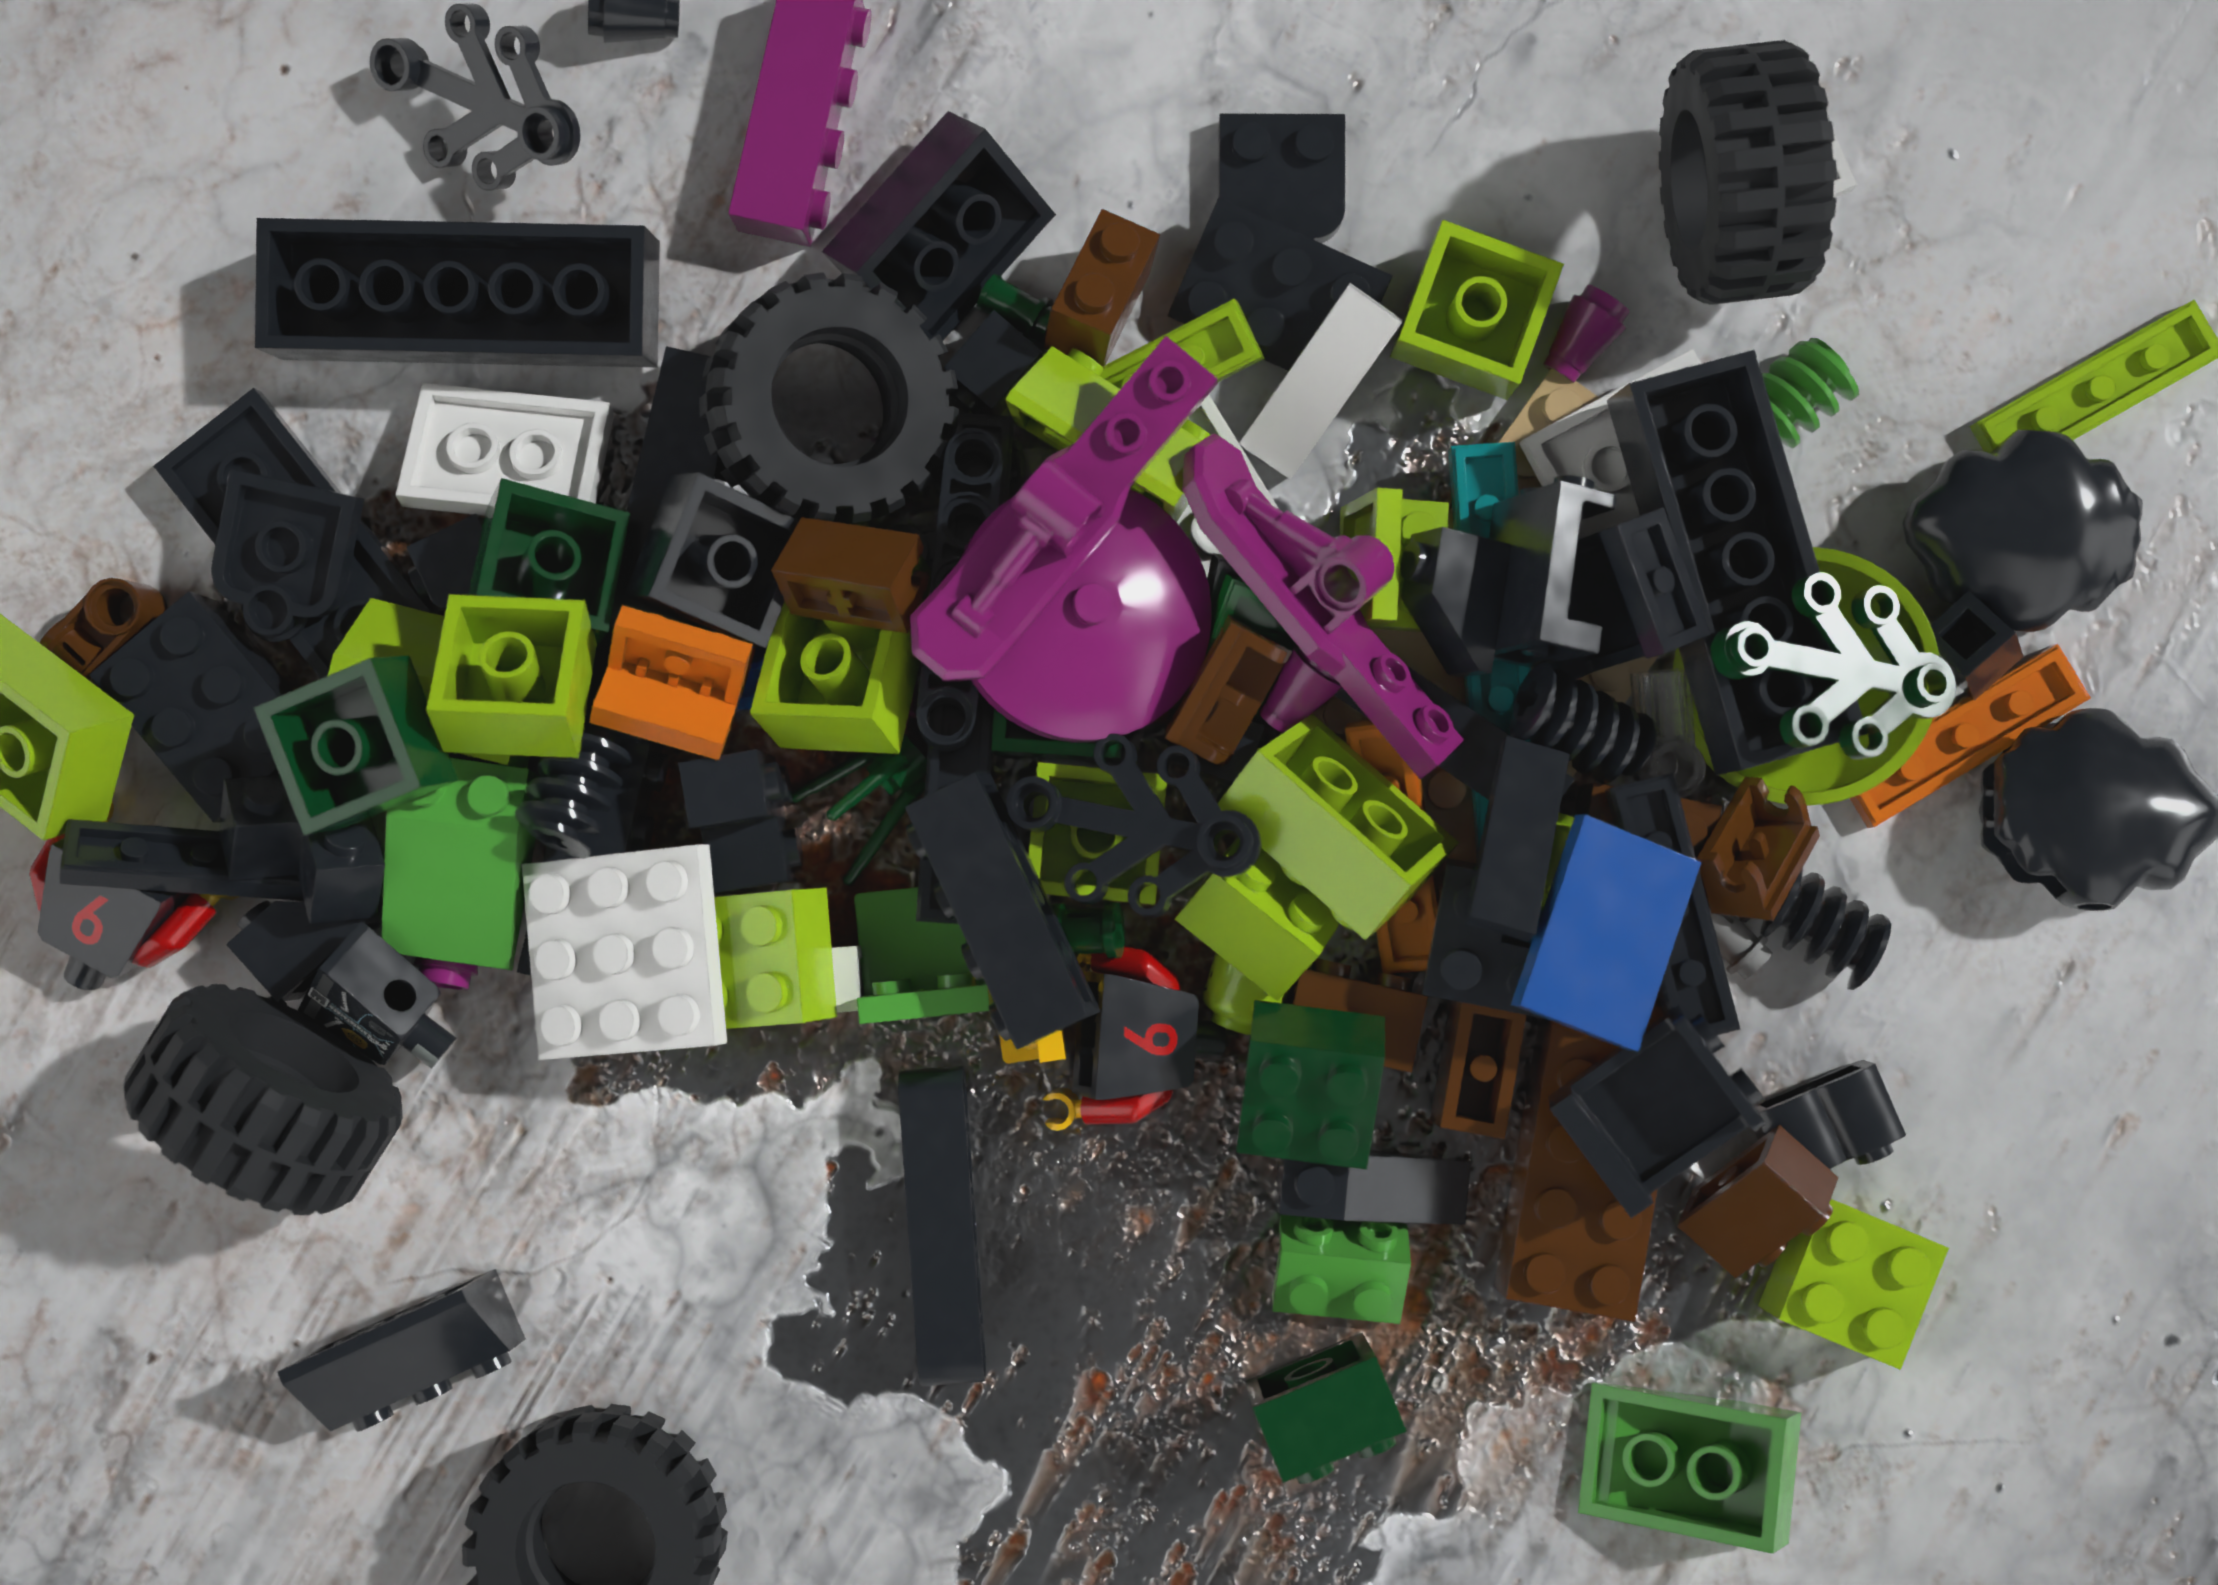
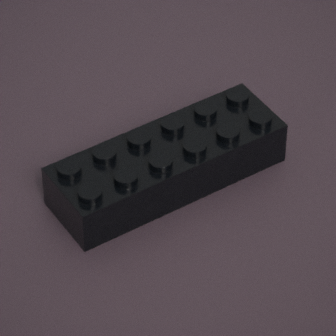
(457, 292)
(1717, 465)

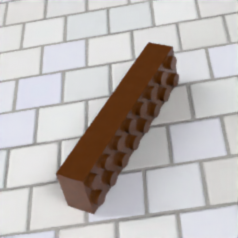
(1563, 1227)

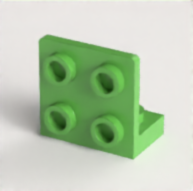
(911, 965)

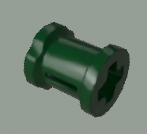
(1093, 929)

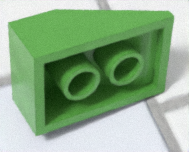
(458, 868)
(1691, 1465)

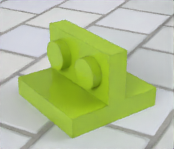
(1392, 521)

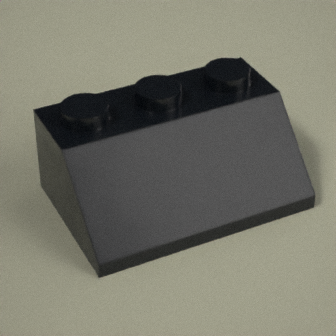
(943, 224)
(407, 1355)

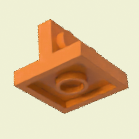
(672, 682)

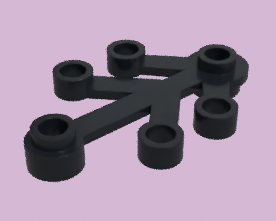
(404, 66)
(1145, 828)

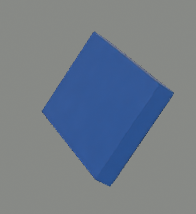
(1606, 933)

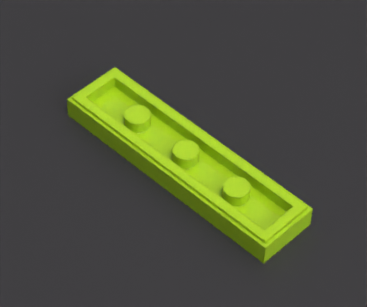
(2109, 380)

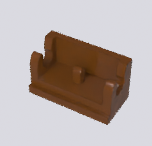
(851, 574)
(1226, 691)
(1756, 852)

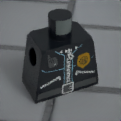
(376, 1001)

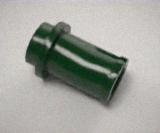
(1017, 307)

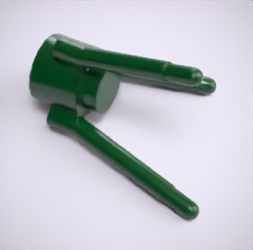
(887, 770)

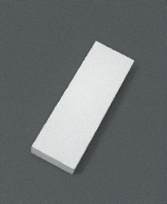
(1320, 381)

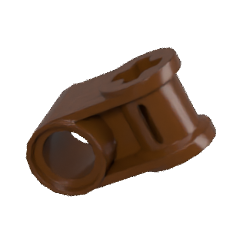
(94, 625)

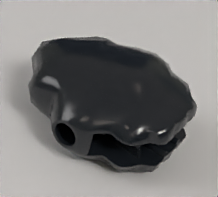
(2027, 529)
(2095, 810)

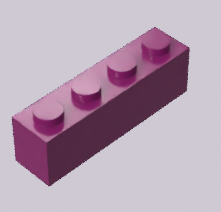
(797, 118)

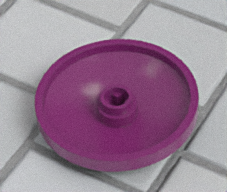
(1115, 637)

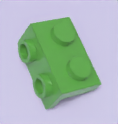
(1342, 1268)

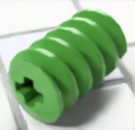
(1805, 382)

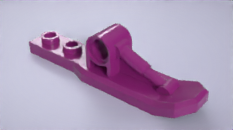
(1055, 521)
(1315, 599)

